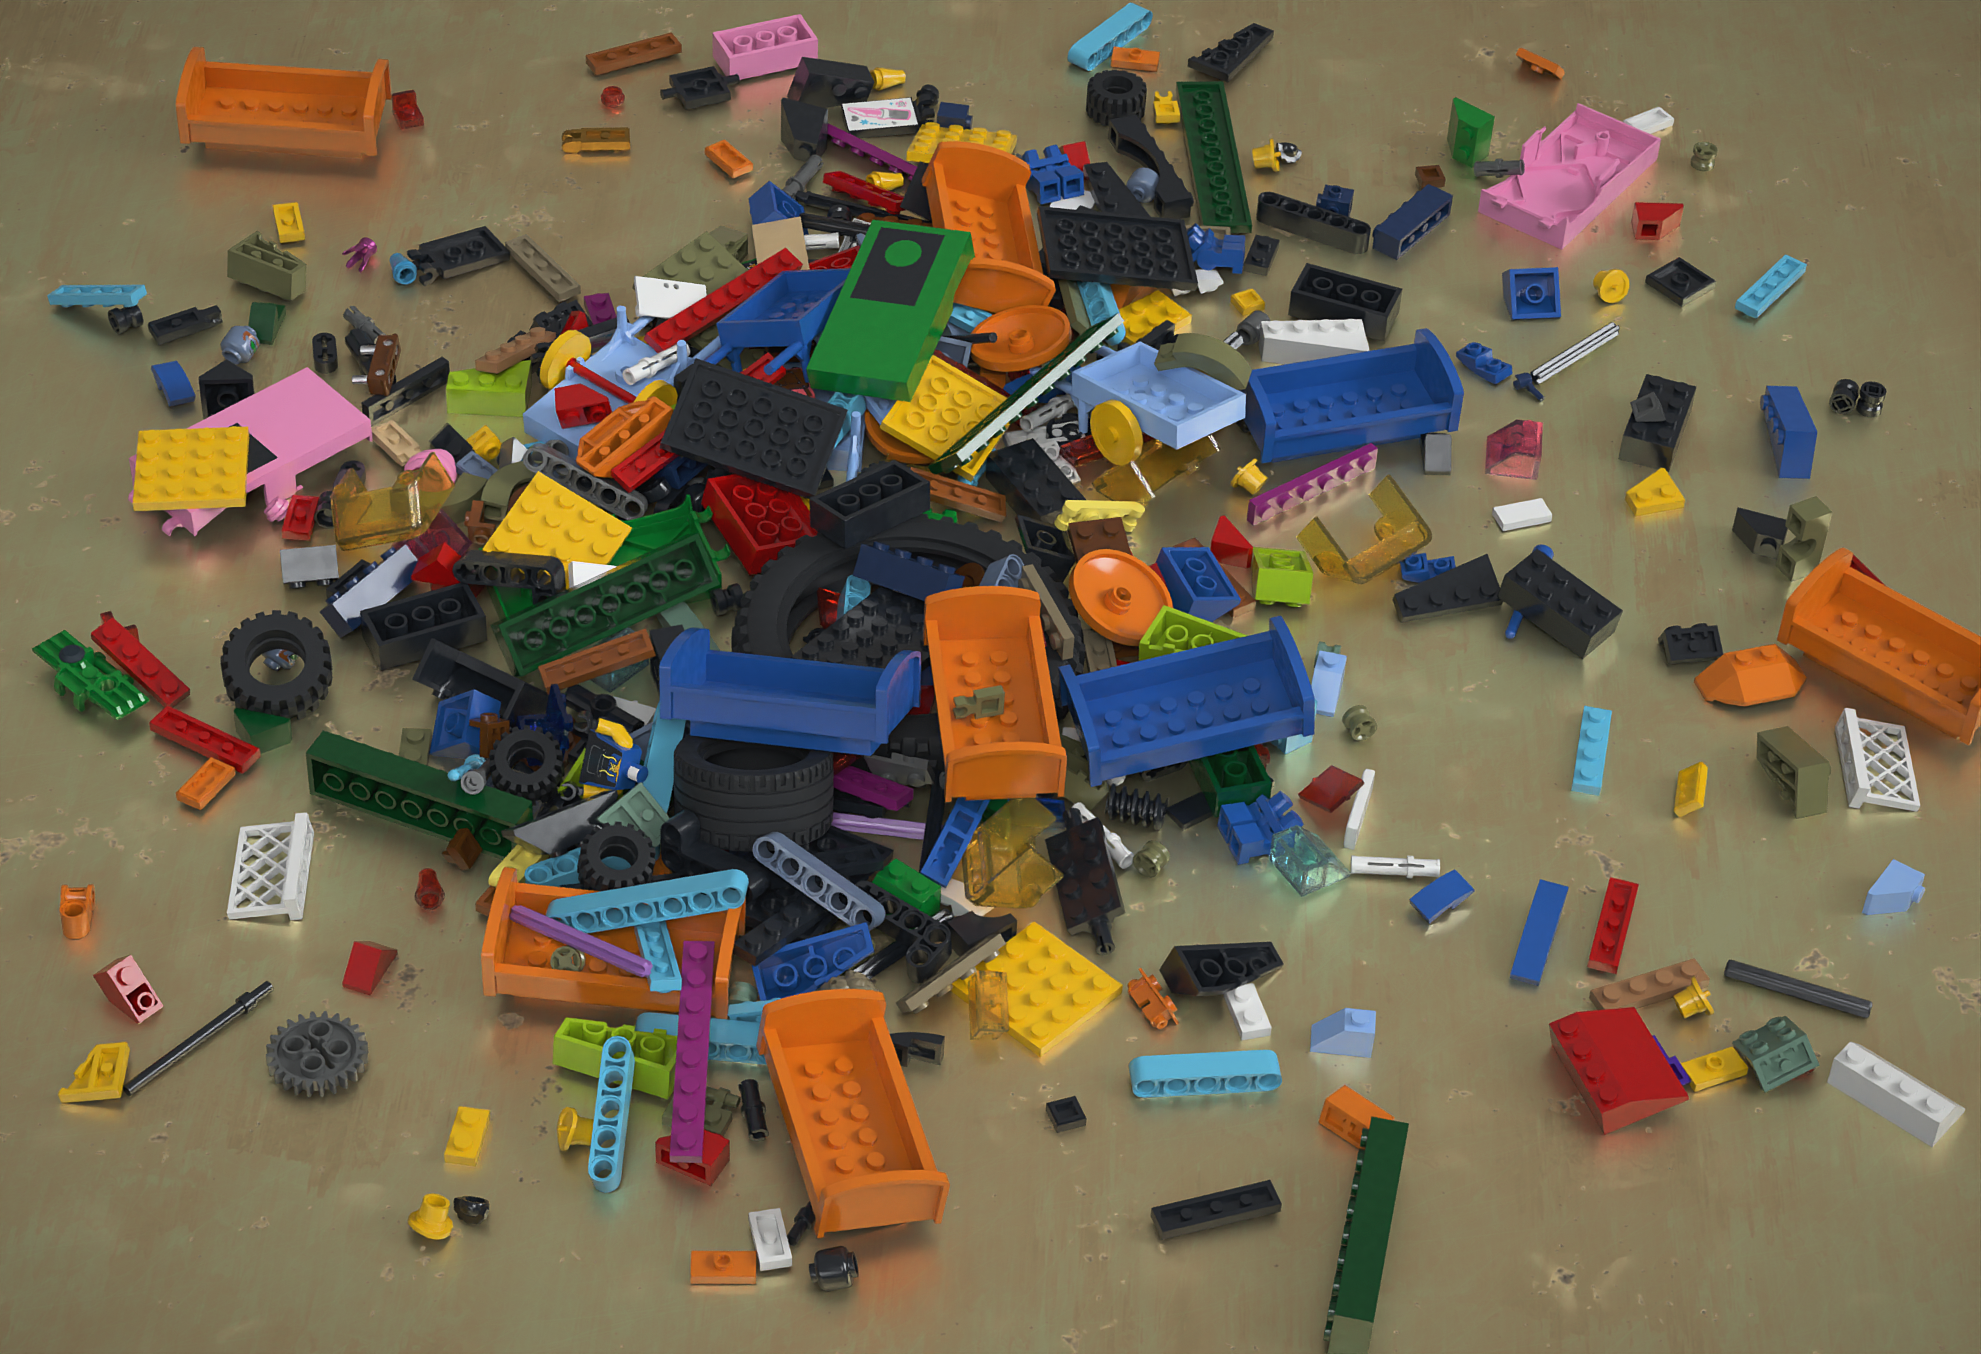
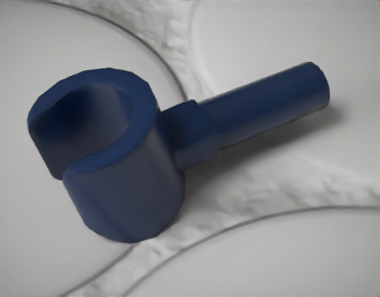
(1523, 381)

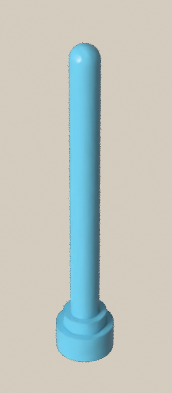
(472, 762)

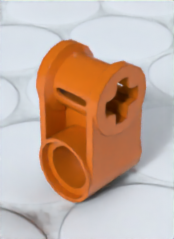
(76, 910)

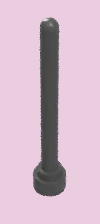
(475, 779)

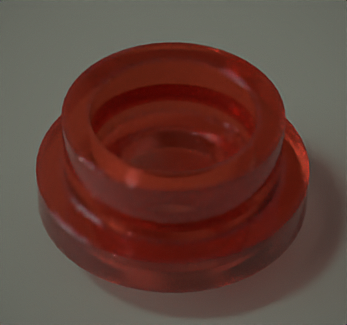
(612, 96)

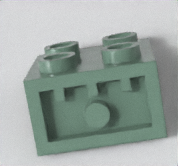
(1776, 1052)

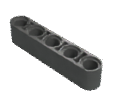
(571, 481)

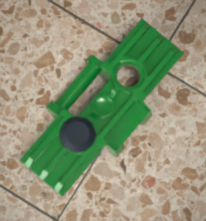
(79, 672)

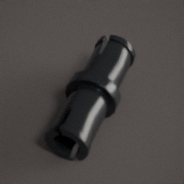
(753, 1110)

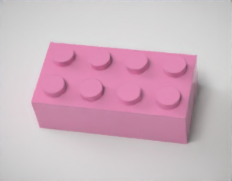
(764, 47)

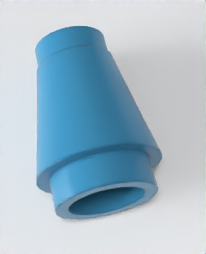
(402, 269)

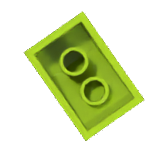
(1281, 576)

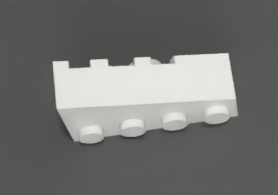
(1310, 339)

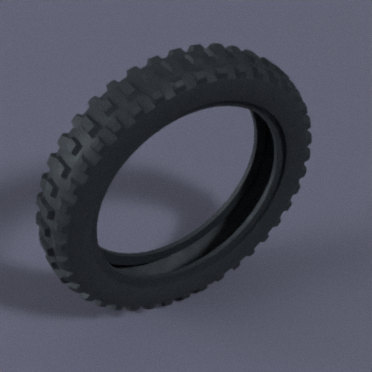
(788, 595)

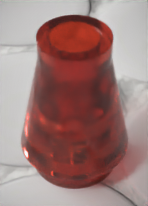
(429, 891)

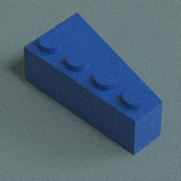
(1789, 430)

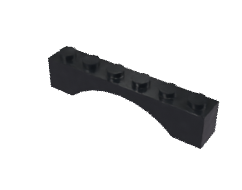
(1132, 139)

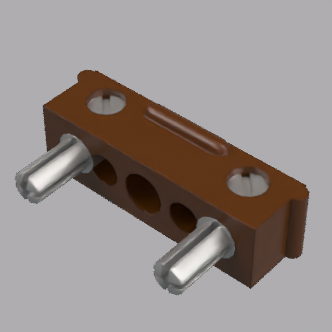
(383, 364)

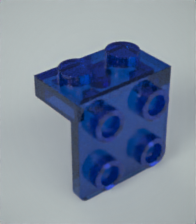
(553, 721)

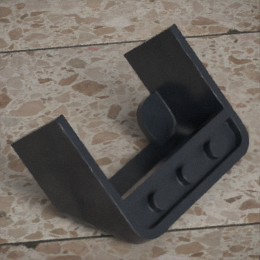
(456, 672)

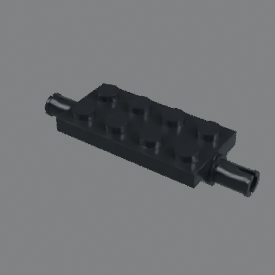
(1089, 884)

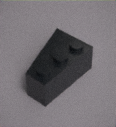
(830, 83)

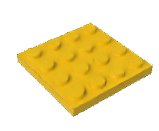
(931, 135)
(943, 412)
(191, 468)
(560, 525)
(1047, 988)

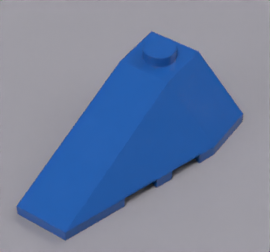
(811, 962)

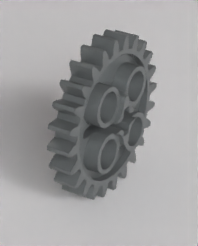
(317, 1054)

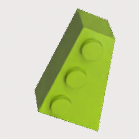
(490, 393)

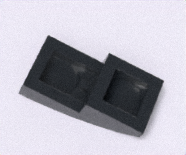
(918, 1046)

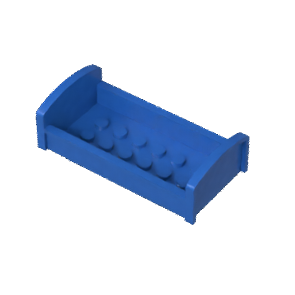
(1353, 400)
(785, 698)
(1190, 703)

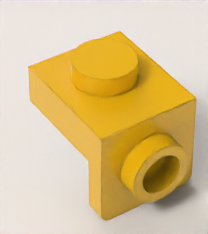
(485, 443)

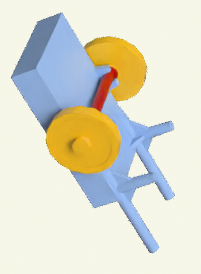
(570, 363)
(1137, 398)

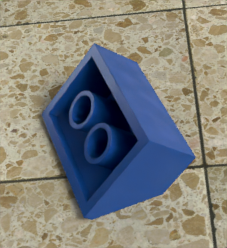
(1197, 582)

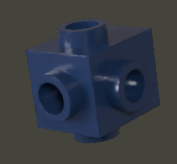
(1336, 199)

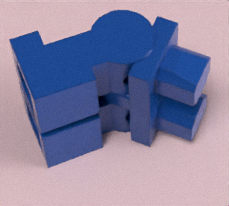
(1053, 175)
(1216, 252)
(1251, 826)

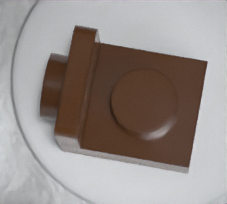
(490, 729)

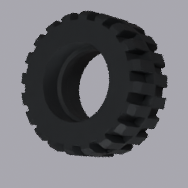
(272, 633)

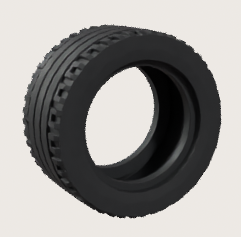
(753, 790)

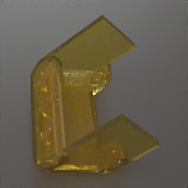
(1153, 470)
(392, 512)
(1400, 535)
(1002, 859)

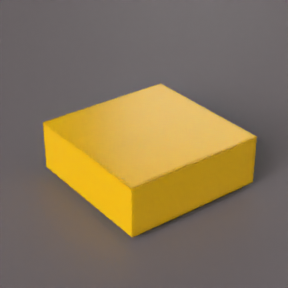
(1247, 301)

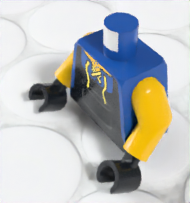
(609, 759)

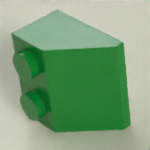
(1469, 132)
(910, 887)

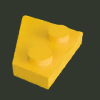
(1654, 495)
(99, 1075)

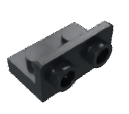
(556, 319)
(1691, 644)

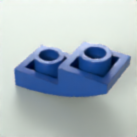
(1481, 362)
(173, 382)
(1420, 569)
(1440, 895)

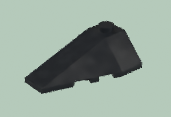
(1218, 967)

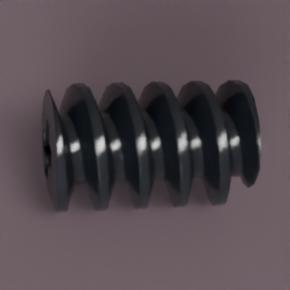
(1136, 807)

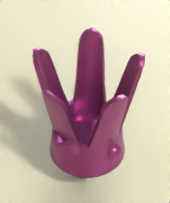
(364, 249)

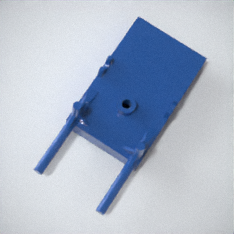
(781, 313)

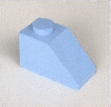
(1328, 681)
(1894, 890)
(1345, 1033)

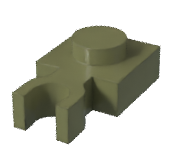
(984, 703)

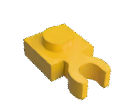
(1165, 109)

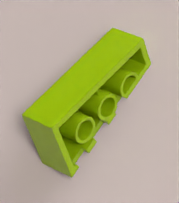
(1179, 631)
(580, 1046)

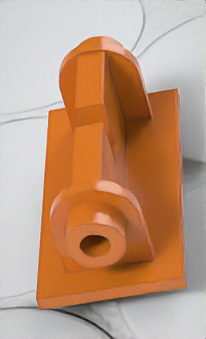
(1147, 990)

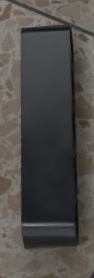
(1313, 222)

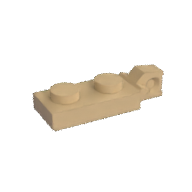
(395, 442)

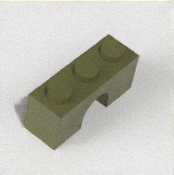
(1810, 524)

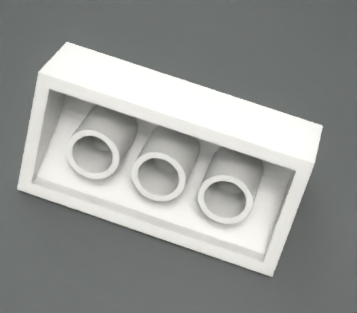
(1893, 1093)

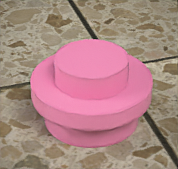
(276, 509)

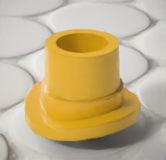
(1266, 156)
(1611, 285)
(1249, 478)
(1693, 1000)
(573, 1129)
(432, 1217)

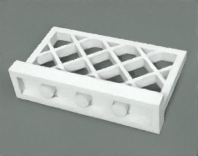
(1856, 760)
(297, 864)

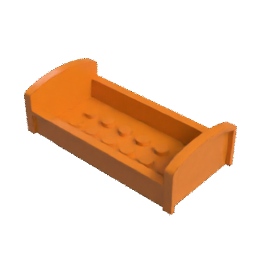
(281, 107)
(986, 194)
(984, 641)
(1887, 645)
(519, 958)
(849, 1111)

